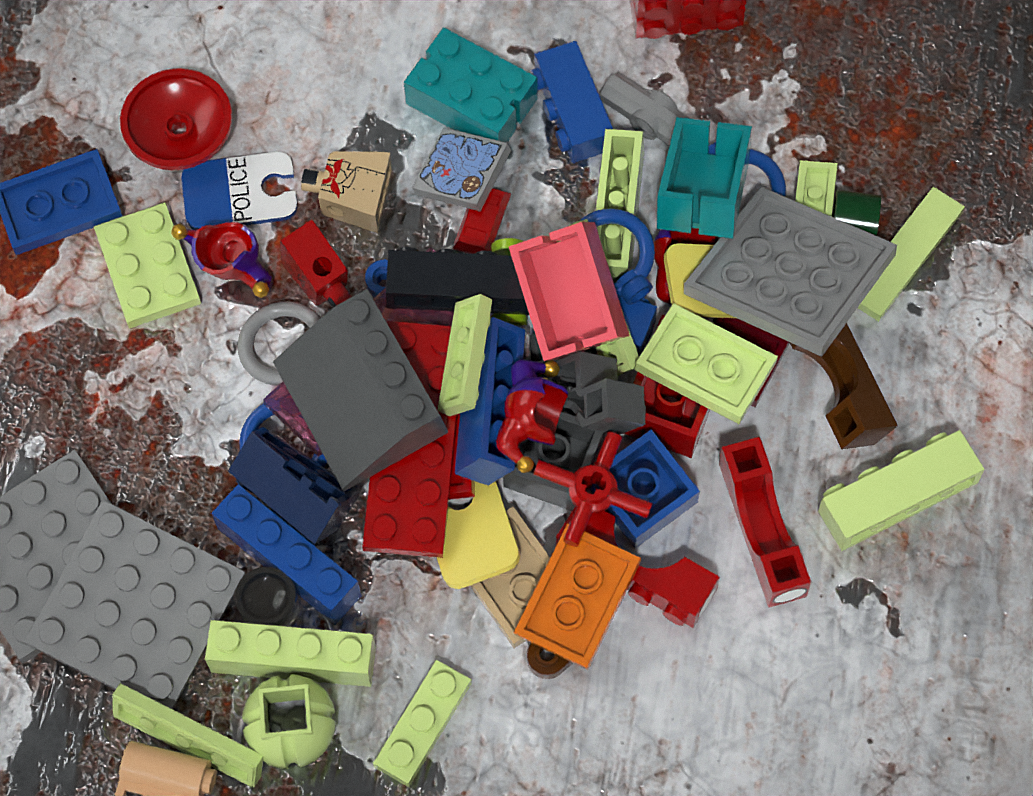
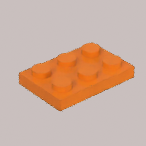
(577, 598)

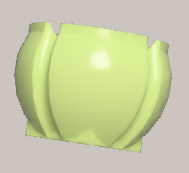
(291, 746)

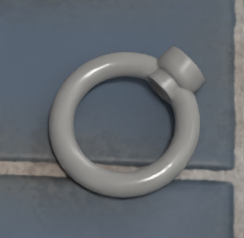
(255, 322)

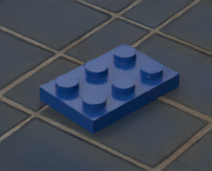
(57, 202)

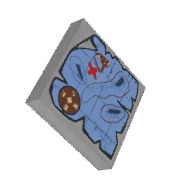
(461, 169)

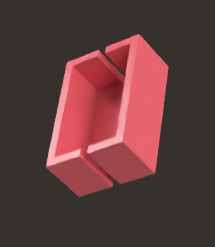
(569, 291)

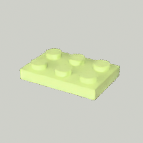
(147, 265)
(706, 363)

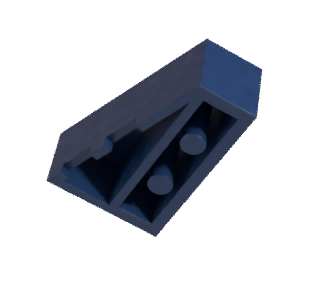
(292, 485)

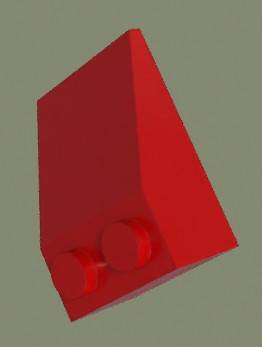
(670, 416)

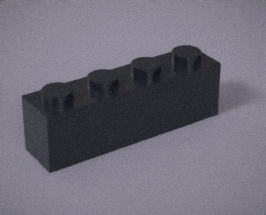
(444, 277)

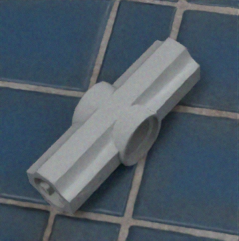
(646, 111)

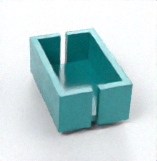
(470, 88)
(703, 187)

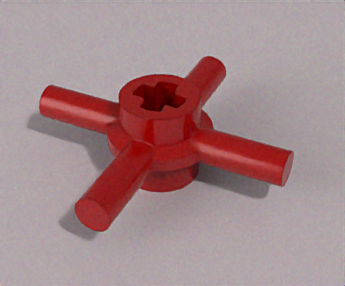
(602, 497)

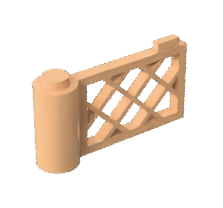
(163, 772)

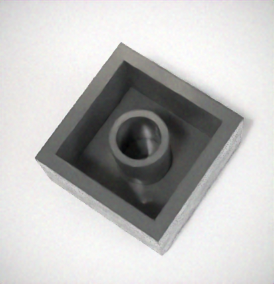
(571, 451)

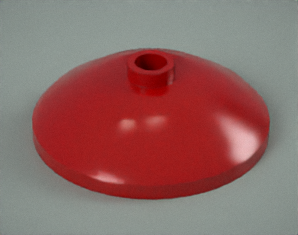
(174, 102)

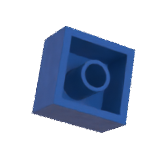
(655, 476)

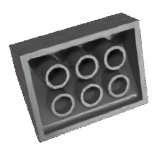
(358, 391)

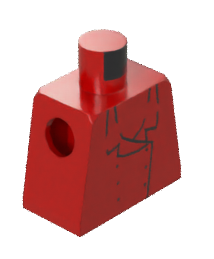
(315, 265)

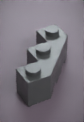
(595, 391)

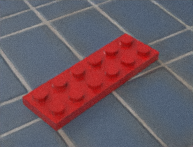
(412, 495)

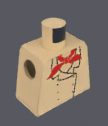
(352, 187)

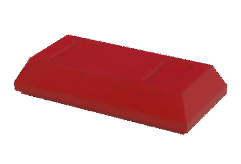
(481, 227)

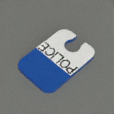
(233, 191)

